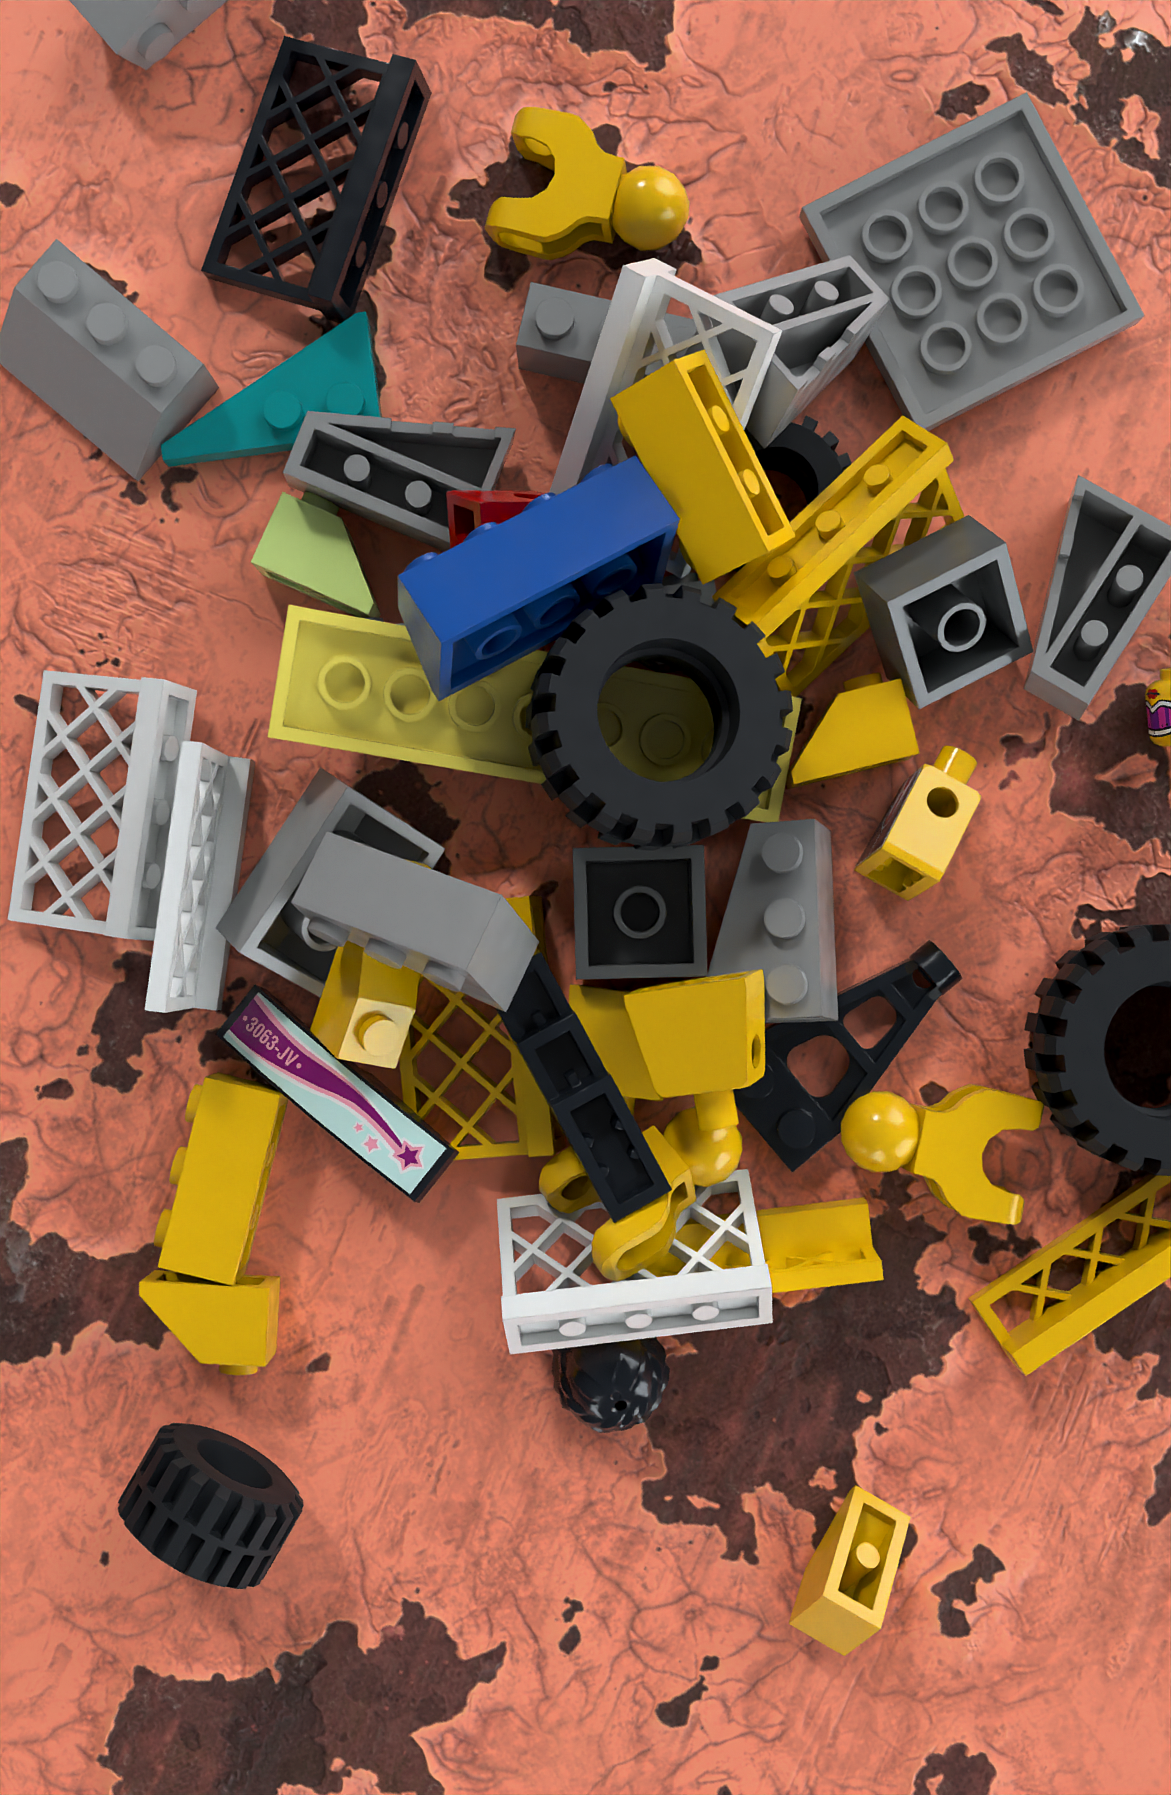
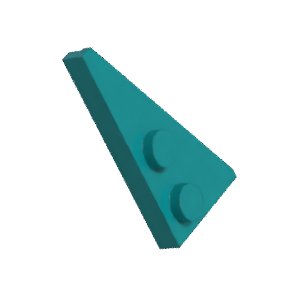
(266, 416)

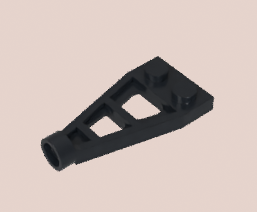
(800, 1123)

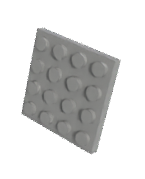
(981, 261)

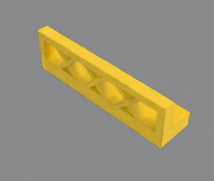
(800, 1243)
(1099, 1293)

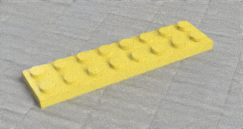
(365, 692)

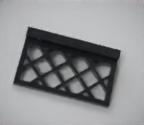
(368, 178)

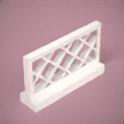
(625, 351)
(147, 800)
(199, 879)
(641, 1305)

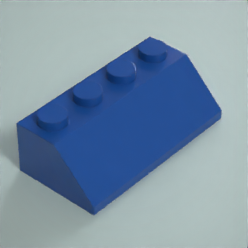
(534, 574)

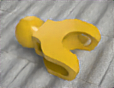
(587, 196)
(942, 1143)
(644, 1236)

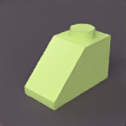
(315, 555)

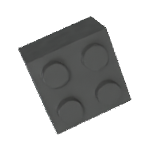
(945, 610)
(639, 912)

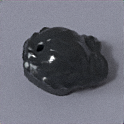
(611, 1382)

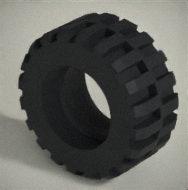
(724, 666)
(1072, 1040)

